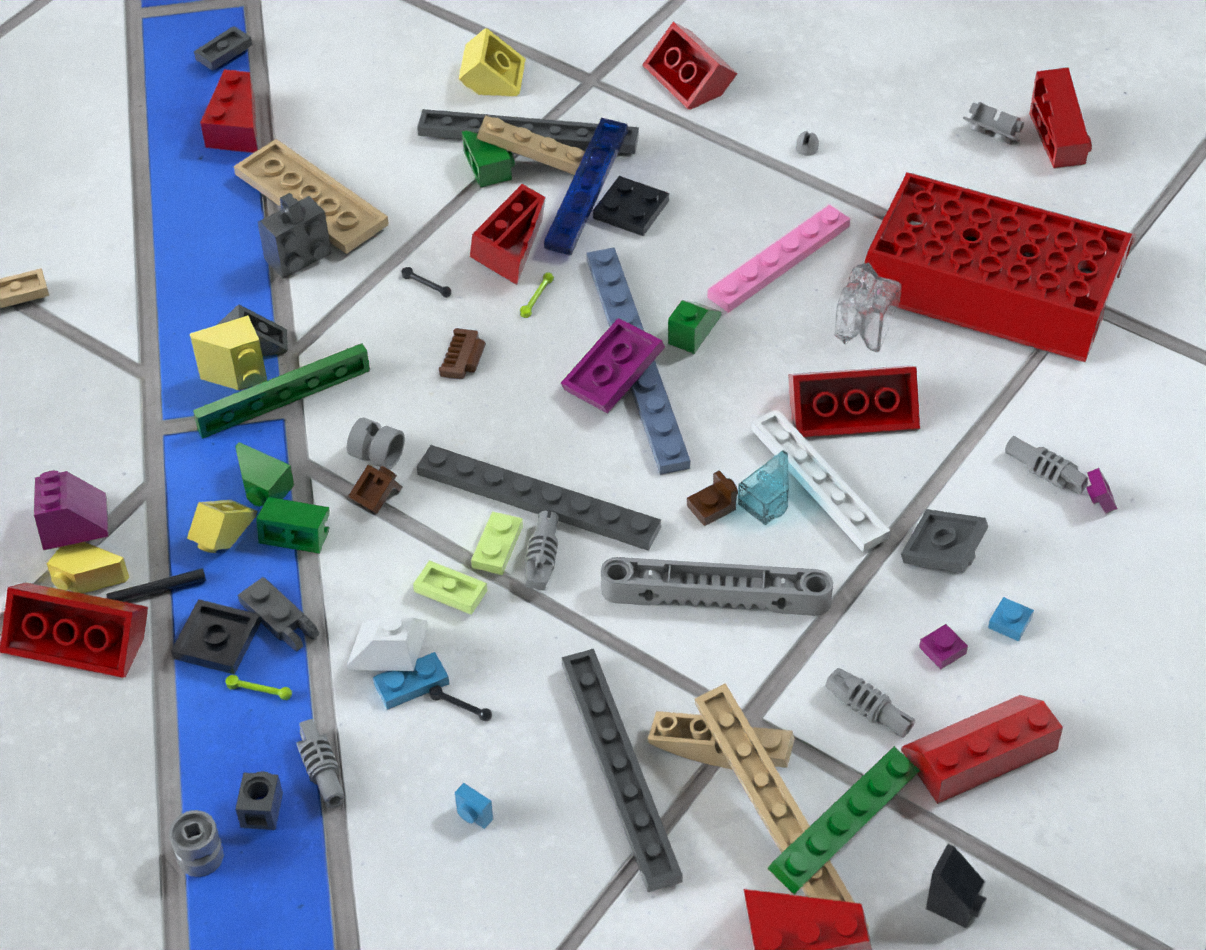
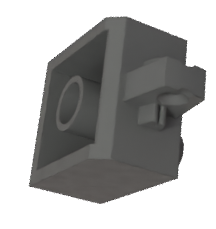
(294, 235)

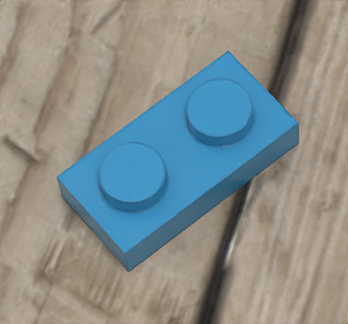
(403, 686)

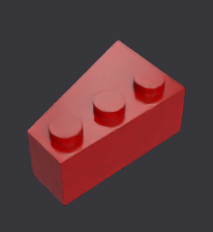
(231, 114)
(1059, 118)

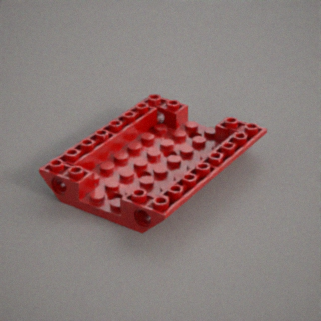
(988, 280)

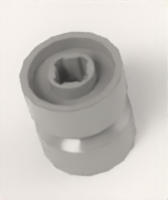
(375, 443)
(196, 843)

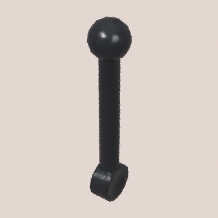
(407, 273)
(437, 693)

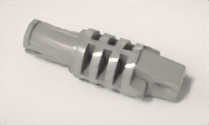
(1048, 465)
(541, 552)
(869, 702)
(320, 763)

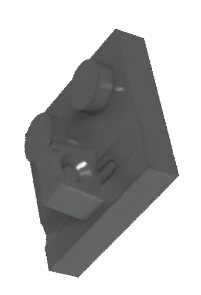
(945, 540)

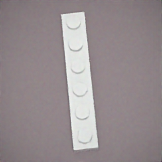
(821, 481)

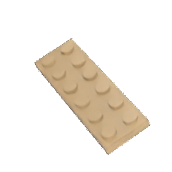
(280, 171)

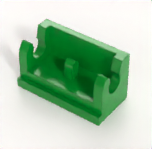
(292, 525)

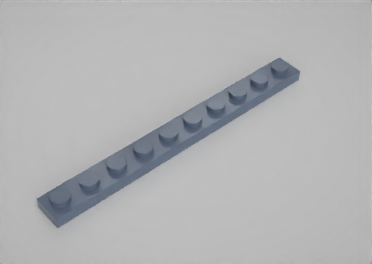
(648, 389)

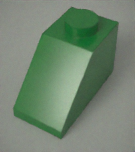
(487, 161)
(691, 325)
(263, 475)

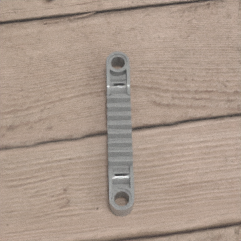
(803, 592)

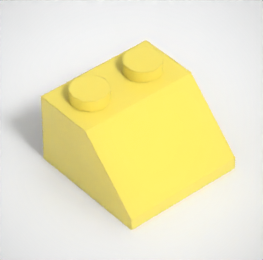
(491, 66)
(229, 354)

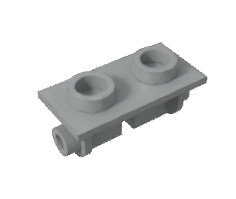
(1004, 127)

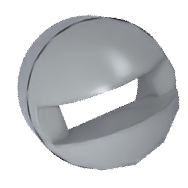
(812, 141)

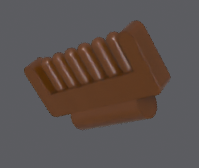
(462, 354)

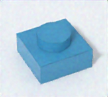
(1010, 619)
(473, 806)

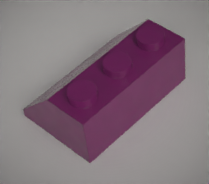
(68, 510)

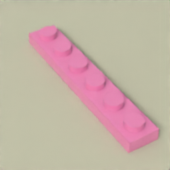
(778, 258)

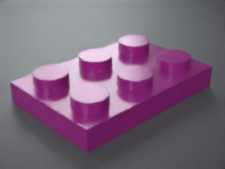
(612, 365)

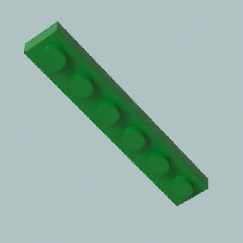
(281, 390)
(843, 820)

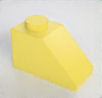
(219, 524)
(86, 568)

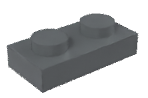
(223, 48)

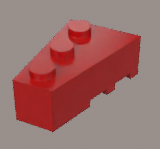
(509, 233)
(805, 923)

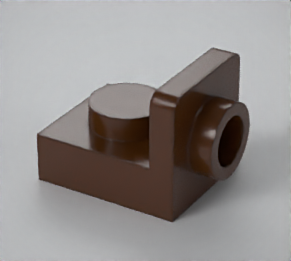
(374, 487)
(714, 500)

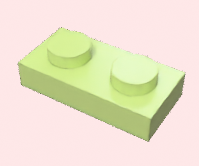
(497, 543)
(450, 587)

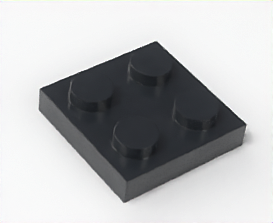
(631, 205)
(216, 636)

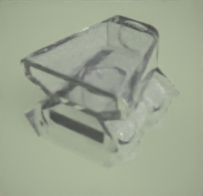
(866, 307)

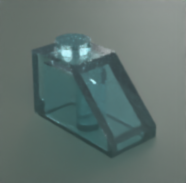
(766, 490)

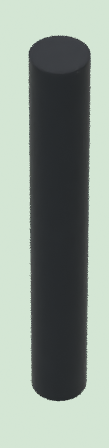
(158, 586)

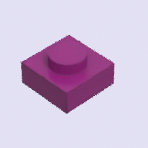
(1100, 491)
(943, 646)

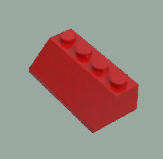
(854, 400)
(72, 629)
(984, 746)

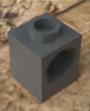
(262, 812)

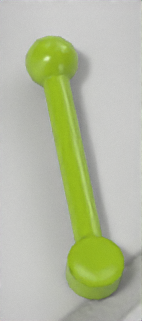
(526, 311)
(233, 682)

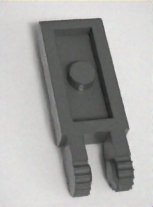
(277, 613)

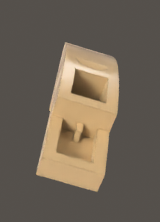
(692, 739)

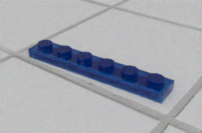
(585, 186)

